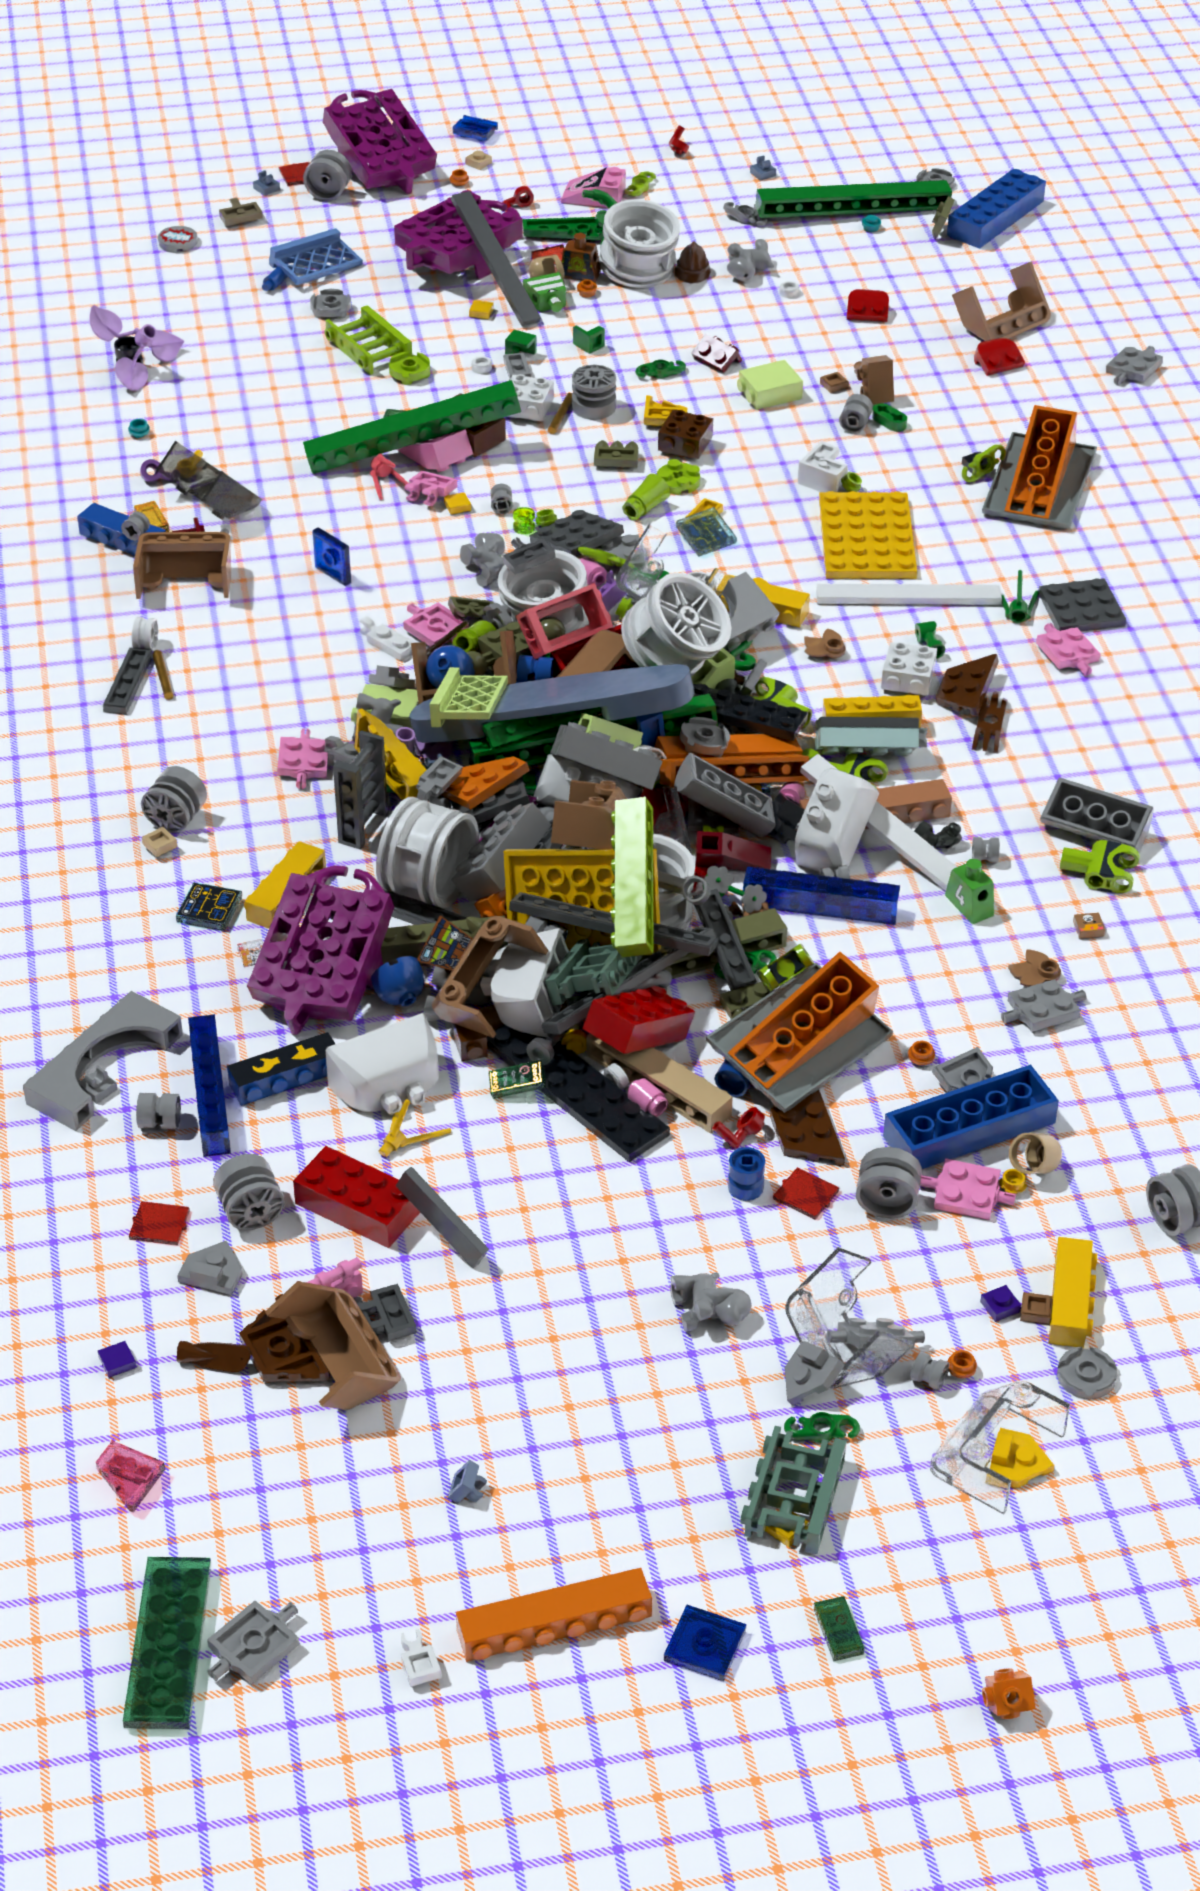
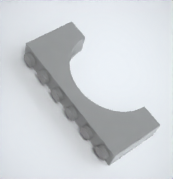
(749, 610)
(128, 1023)

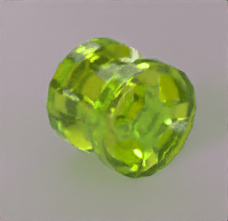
(524, 520)

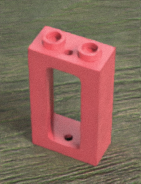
(592, 603)

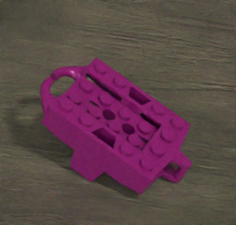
(374, 147)
(442, 242)
(338, 979)

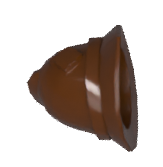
(692, 264)

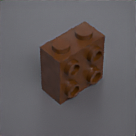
(685, 434)

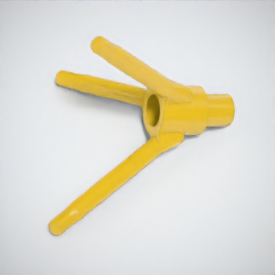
(397, 1138)

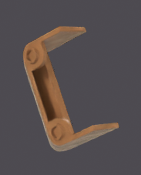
(1026, 306)
(182, 556)
(599, 655)
(503, 665)
(587, 815)
(471, 966)
(342, 1340)

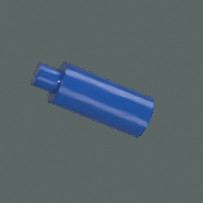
(274, 279)

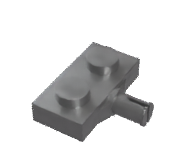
(528, 555)

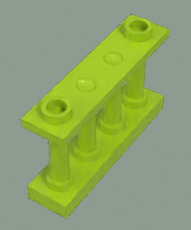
(377, 327)

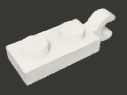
(386, 639)

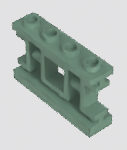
(589, 969)
(818, 1493)

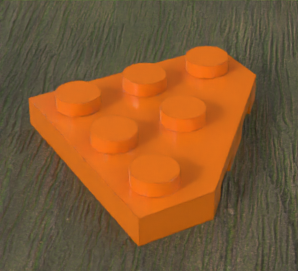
(484, 780)

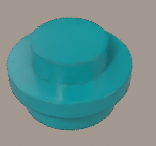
(871, 223)
(138, 428)

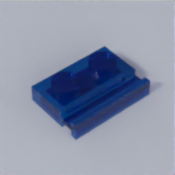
(475, 128)

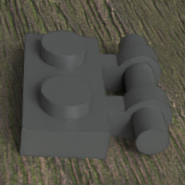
(392, 1311)

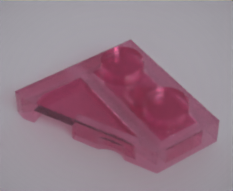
(129, 1473)

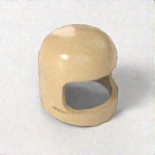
(545, 265)
(1042, 1153)

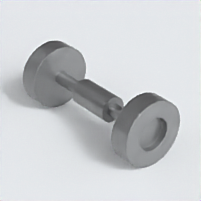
(543, 1049)

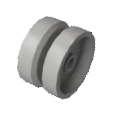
(327, 175)
(888, 1182)
(1175, 1199)

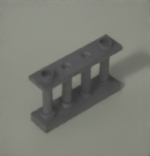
(359, 788)

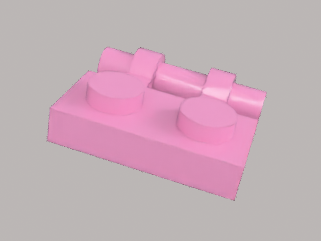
(344, 1276)

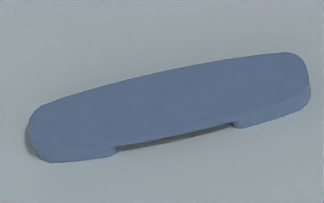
(617, 693)

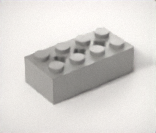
(608, 757)
(484, 868)

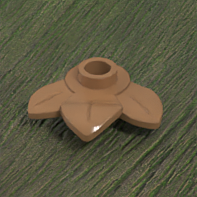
(829, 645)
(1036, 969)

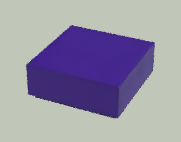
(116, 1359)

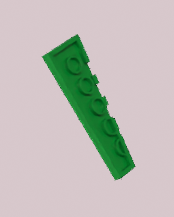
(562, 228)

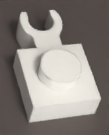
(418, 1661)

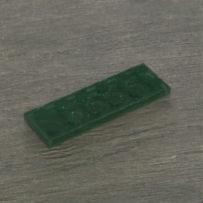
(167, 1643)

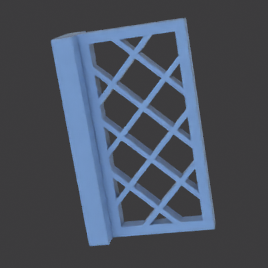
(312, 248)

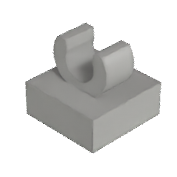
(98, 1084)

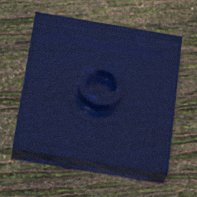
(331, 556)
(705, 1642)

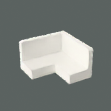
(820, 470)

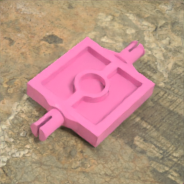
(431, 623)
(1068, 648)
(302, 758)
(967, 1189)

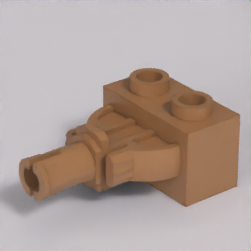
(877, 378)

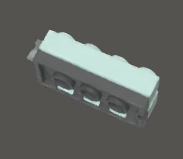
(869, 734)

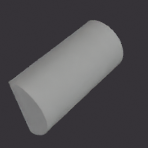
(725, 795)
(1097, 814)

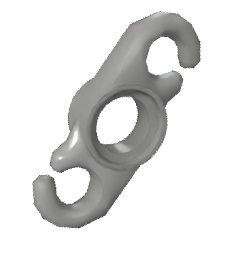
(744, 213)

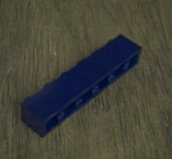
(826, 895)
(209, 1086)

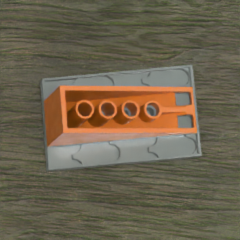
(1042, 471)
(804, 1031)

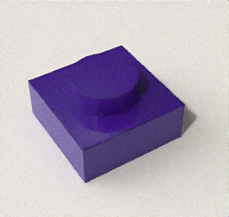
(1000, 1303)

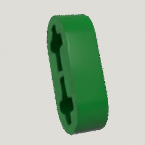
(889, 417)

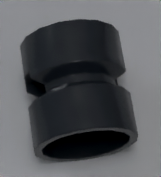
(127, 348)

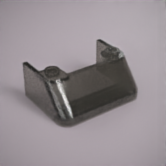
(206, 483)

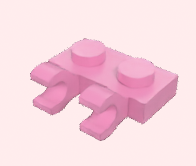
(431, 485)

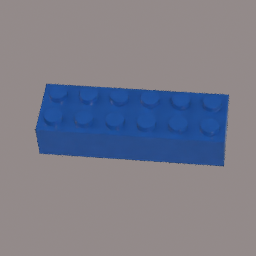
(996, 208)
(972, 1117)

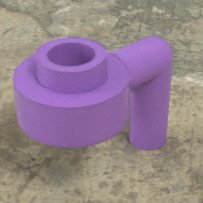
(153, 464)

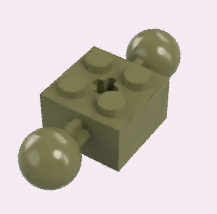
(491, 649)

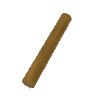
(560, 414)
(163, 675)

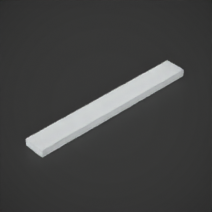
(909, 594)
(895, 833)

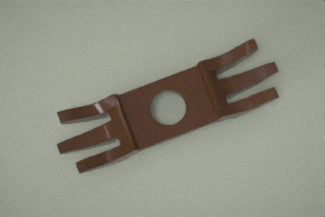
(990, 729)

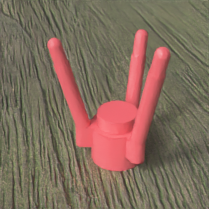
(383, 467)

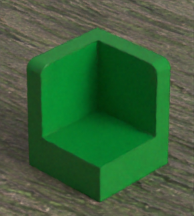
(589, 340)
(520, 341)

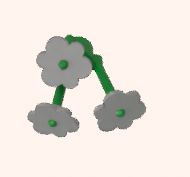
(721, 880)

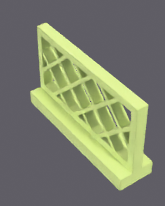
(466, 697)

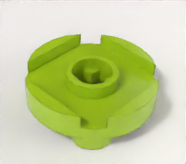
(409, 367)
(680, 476)

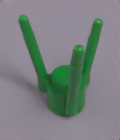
(1018, 610)

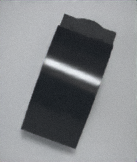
(787, 816)

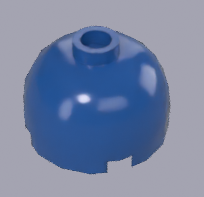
(444, 658)
(400, 982)

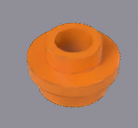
(459, 177)
(587, 288)
(921, 1053)
(962, 1364)

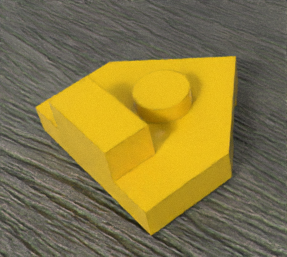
(1019, 1457)

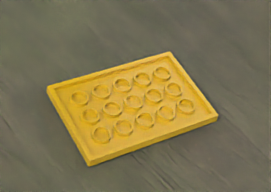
(867, 535)
(571, 877)

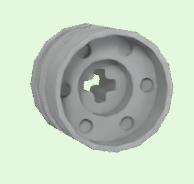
(594, 391)
(174, 799)
(248, 1192)

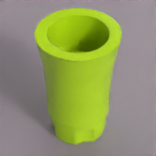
(646, 496)
(468, 638)

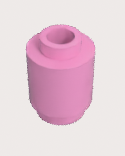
(595, 572)
(793, 790)
(647, 1097)

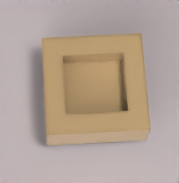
(478, 160)
(159, 841)

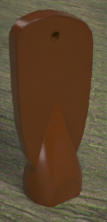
(214, 1355)

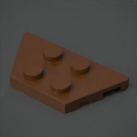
(967, 684)
(807, 1131)
(279, 1354)

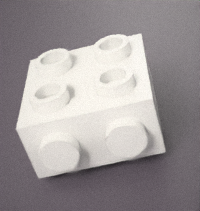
(534, 396)
(908, 668)

